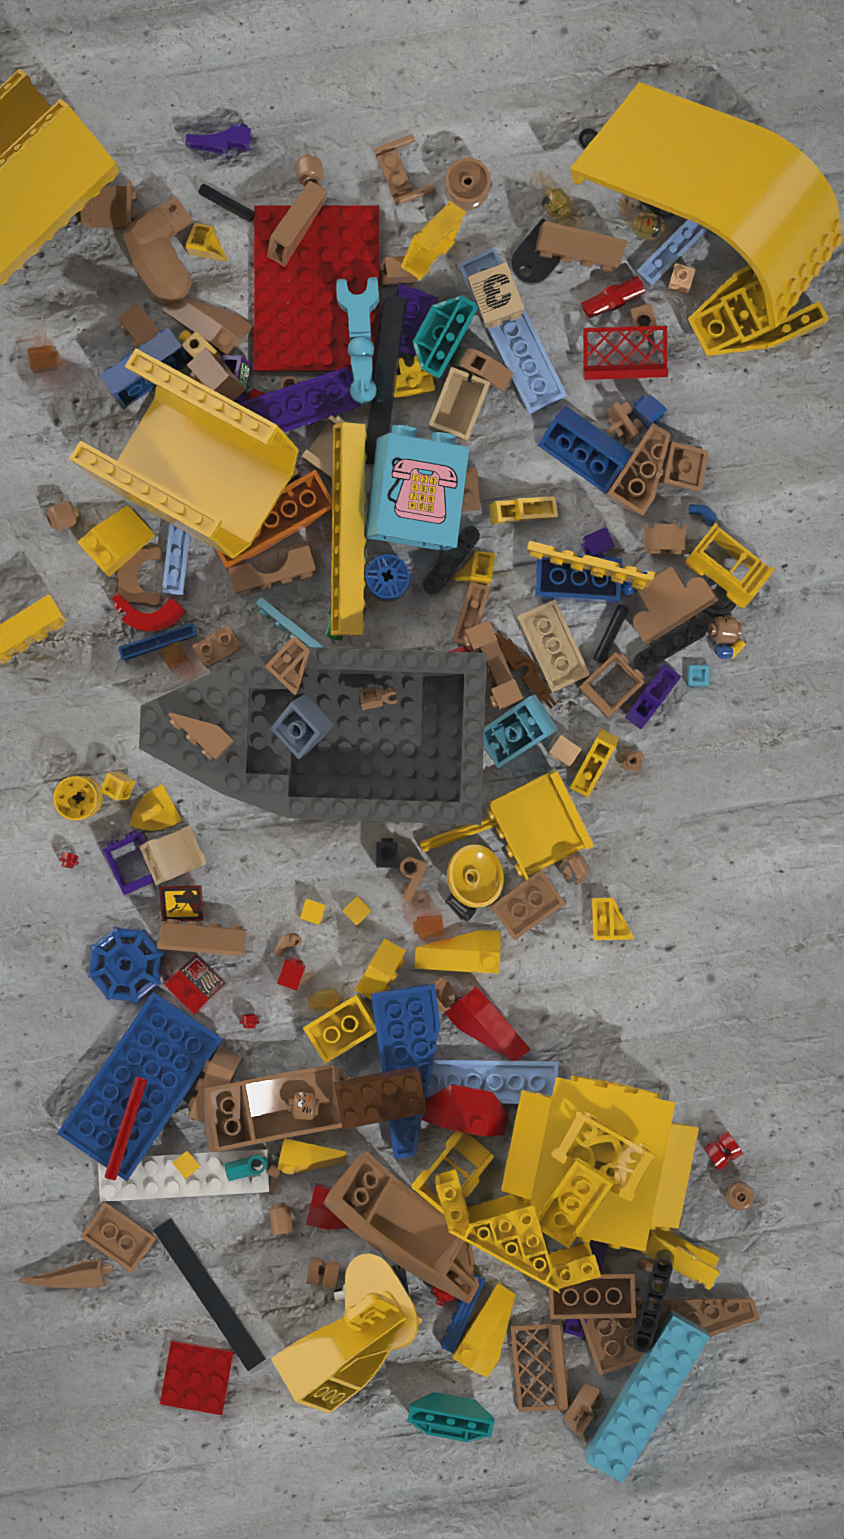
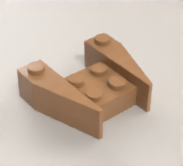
(483, 640)

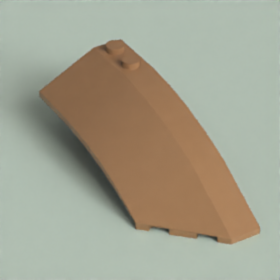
(258, 1107)
(403, 1227)

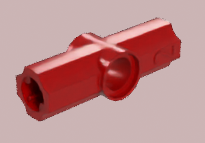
(613, 297)

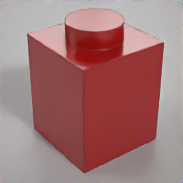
(291, 973)

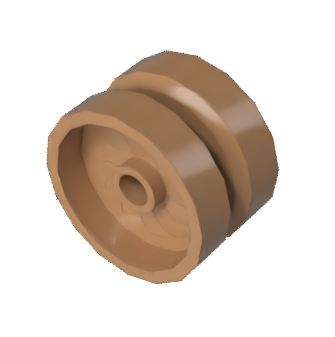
(478, 177)

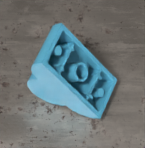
(517, 730)

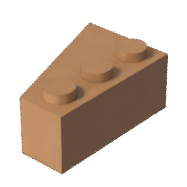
(218, 1072)

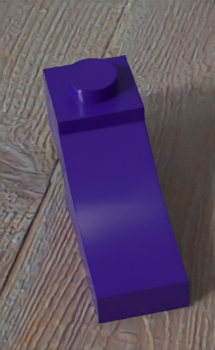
(236, 137)
(653, 696)

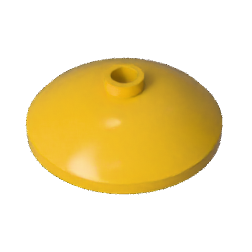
(484, 873)

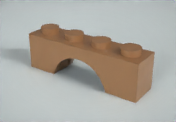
(298, 564)

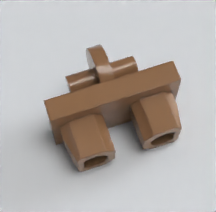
(621, 423)

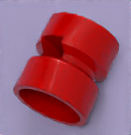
(721, 1158)

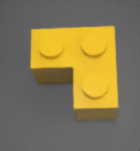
(381, 969)

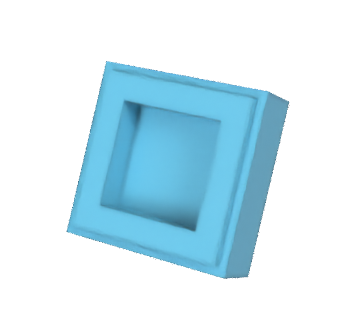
(698, 675)

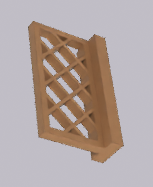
(559, 1367)

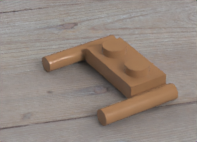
(395, 172)

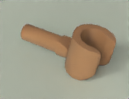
(274, 1172)

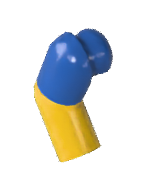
(729, 652)

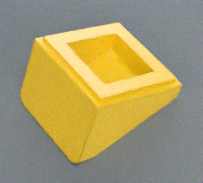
(356, 910)
(312, 911)
(186, 1164)

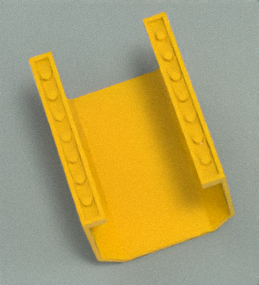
(46, 170)
(197, 460)

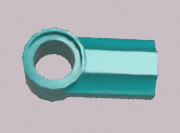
(244, 1167)

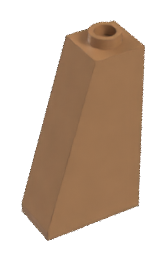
(296, 223)

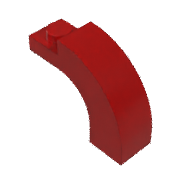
(161, 619)

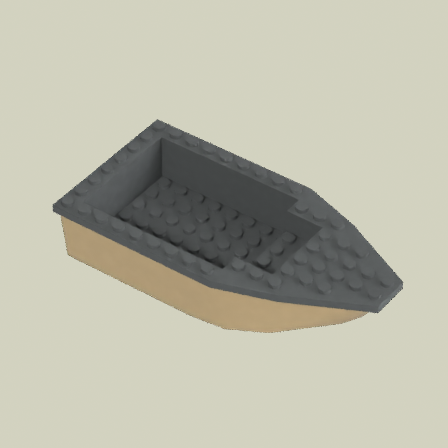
(373, 765)

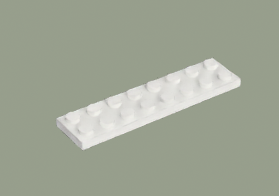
(160, 1179)

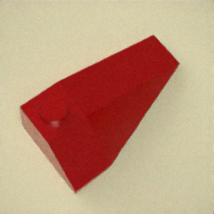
(483, 1022)
(319, 1214)

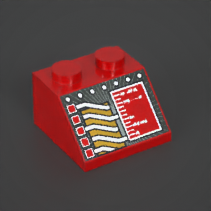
(194, 984)

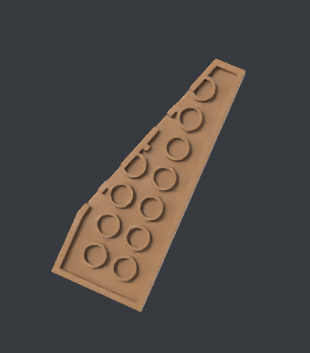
(613, 1337)

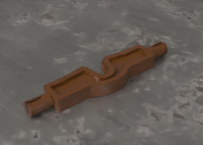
(531, 678)

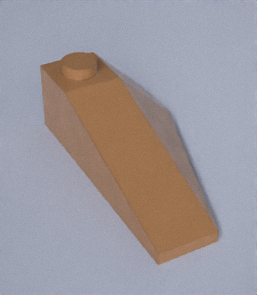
(640, 477)

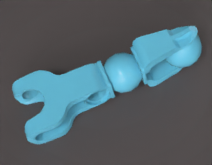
(360, 346)

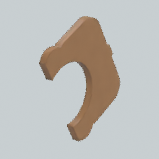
(127, 577)

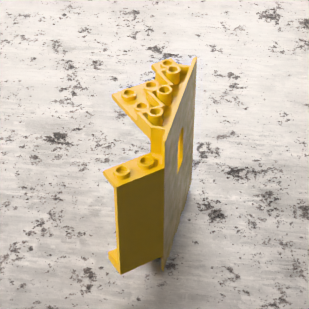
(628, 1110)
(513, 1235)

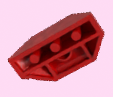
(466, 1111)

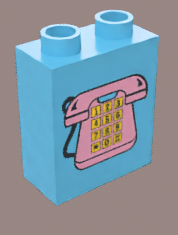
(417, 489)

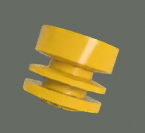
(67, 804)

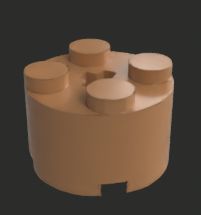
(665, 537)

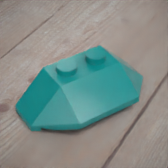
(443, 333)
(451, 1417)

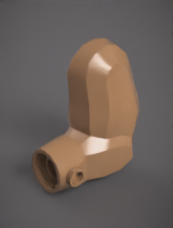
(153, 253)

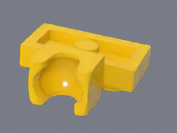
(413, 380)

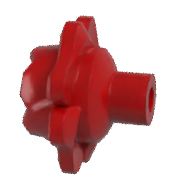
(440, 1296)

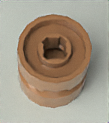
(330, 1275)

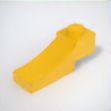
(523, 510)

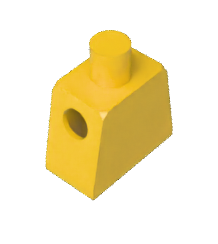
(195, 343)

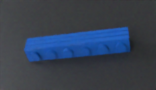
(157, 641)
(460, 1319)

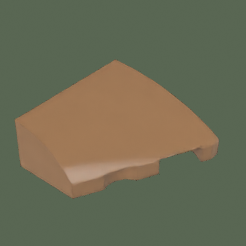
(584, 1410)

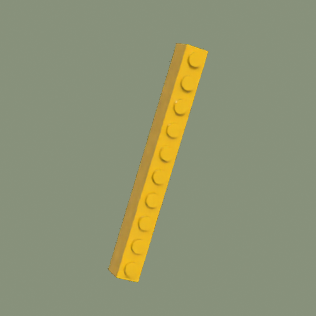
(348, 529)

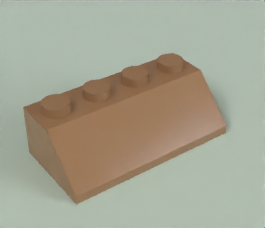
(580, 246)
(202, 938)

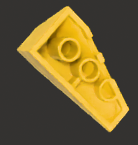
(465, 953)
(483, 1340)

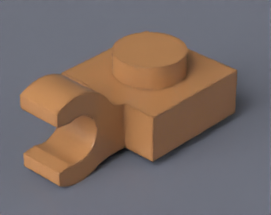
(373, 697)

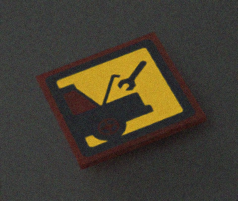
(182, 903)

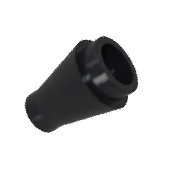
(461, 910)

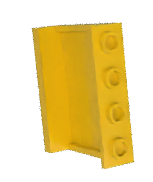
(539, 823)

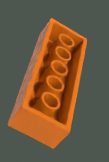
(295, 509)

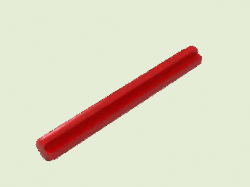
(125, 1128)

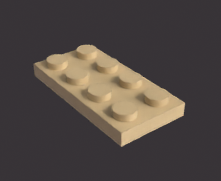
(553, 646)

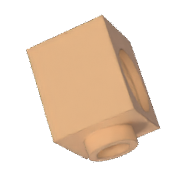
(681, 278)
(563, 750)

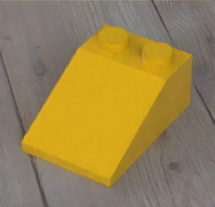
(116, 540)
(341, 1028)

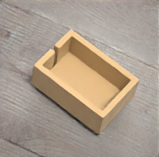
(459, 405)

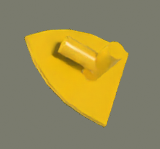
(155, 811)

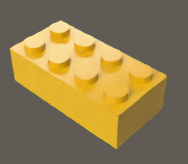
(29, 626)

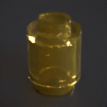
(323, 999)

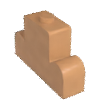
(671, 603)

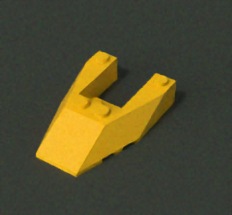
(738, 318)

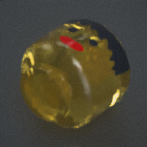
(556, 203)
(648, 225)

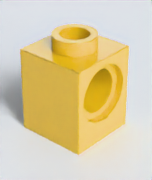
(117, 785)

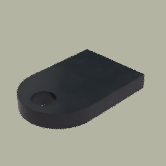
(526, 256)

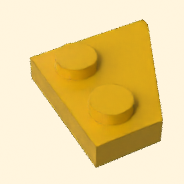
(608, 921)

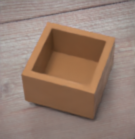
(215, 374)

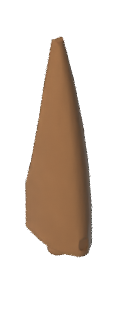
(80, 1275)

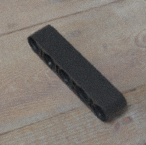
(653, 1291)

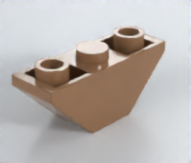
(482, 366)

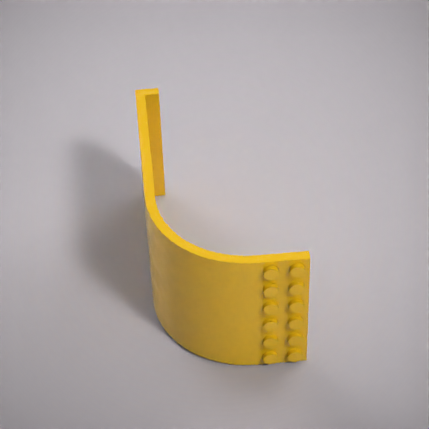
(726, 177)

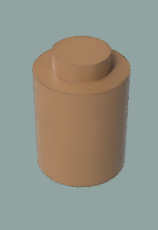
(280, 1218)

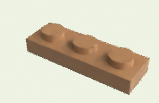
(471, 611)

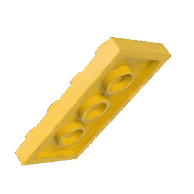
(573, 1202)

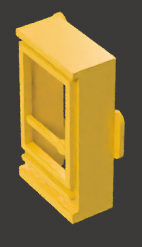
(433, 240)
(737, 591)
(470, 1149)
(688, 1259)

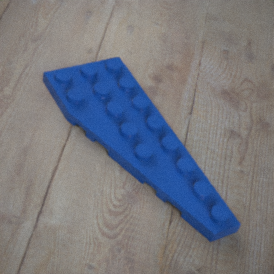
(407, 1037)

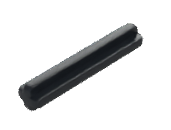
(226, 202)
(611, 633)

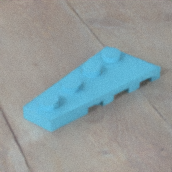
(284, 623)

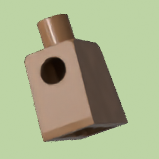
(393, 274)

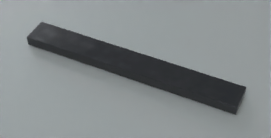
(385, 372)
(209, 1294)

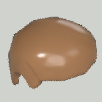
(444, 994)

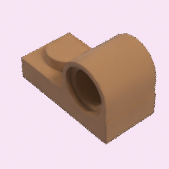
(410, 888)

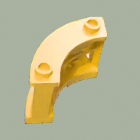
(623, 1155)

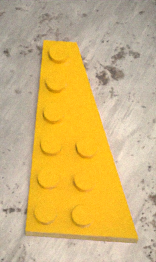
(596, 565)

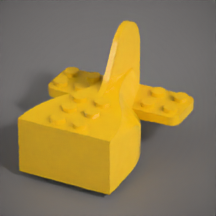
(347, 1354)

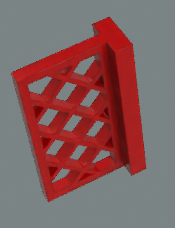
(621, 370)

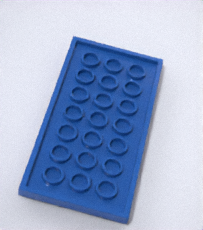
(164, 1050)

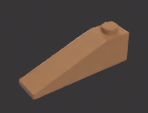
(217, 326)

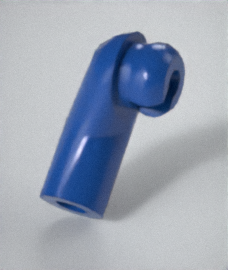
(705, 511)

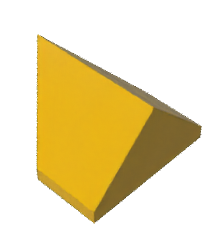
(205, 243)
(477, 569)

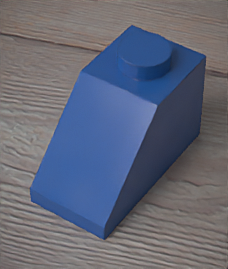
(649, 410)

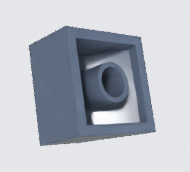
(301, 726)

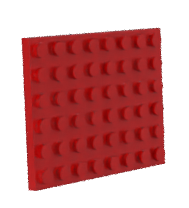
(297, 304)

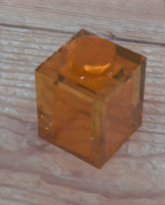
(43, 359)
(174, 655)
(429, 926)

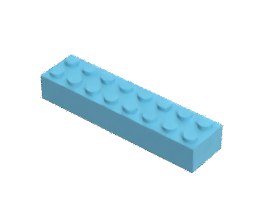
(646, 1396)

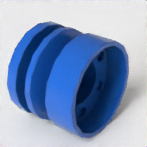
(392, 589)

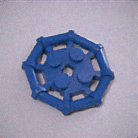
(127, 952)

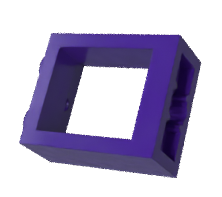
(115, 845)

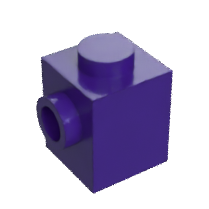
(597, 543)

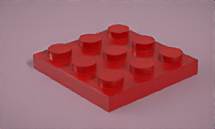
(196, 1377)

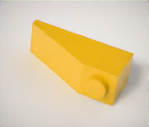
(594, 762)
(304, 1157)

